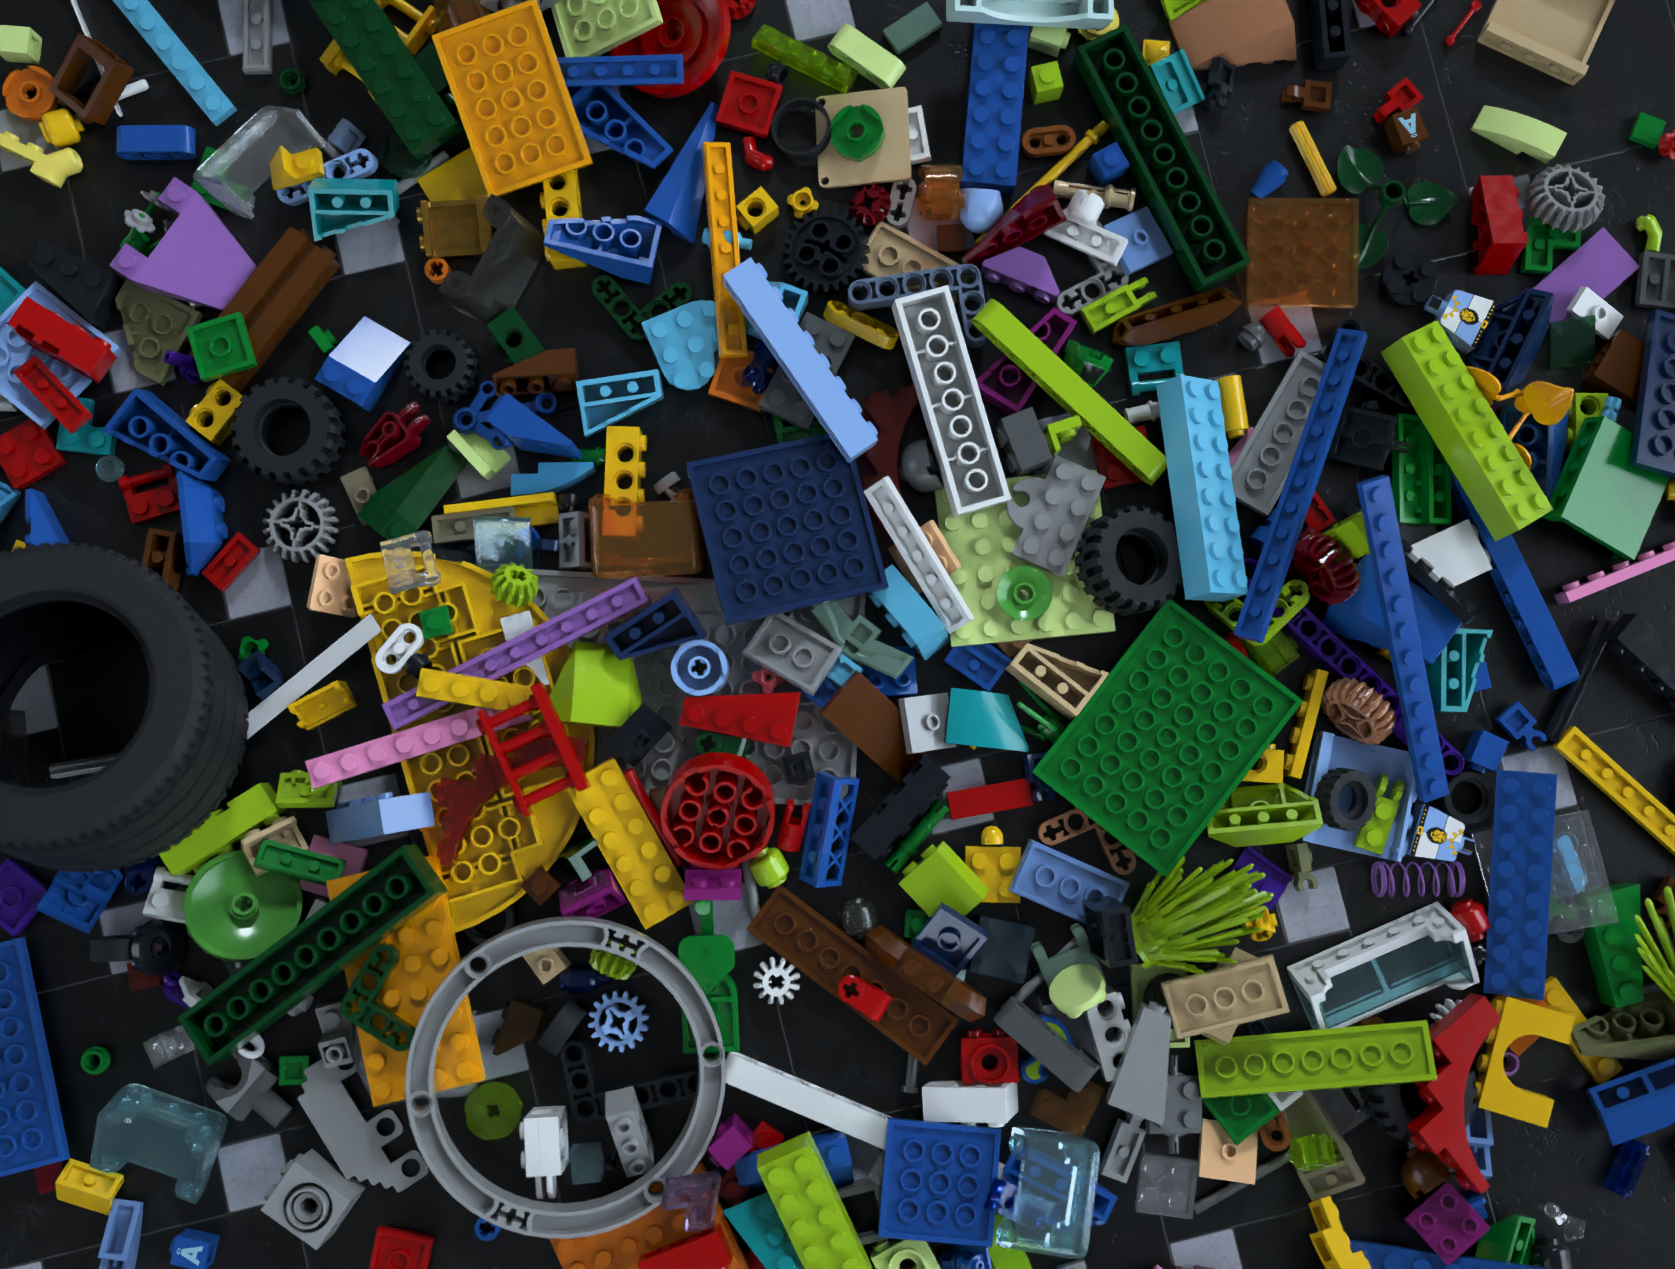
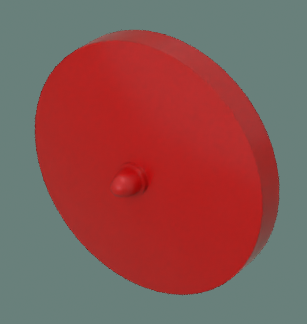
(689, 28)

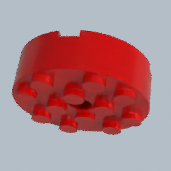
(711, 784)

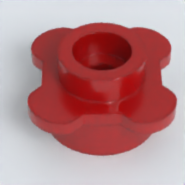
(1667, 145)

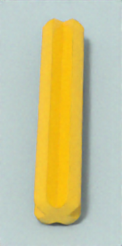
(1312, 158)

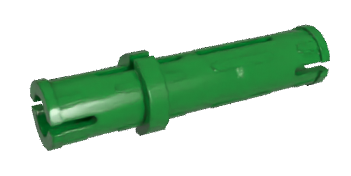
(916, 836)

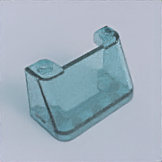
(159, 1135)
(1052, 1193)

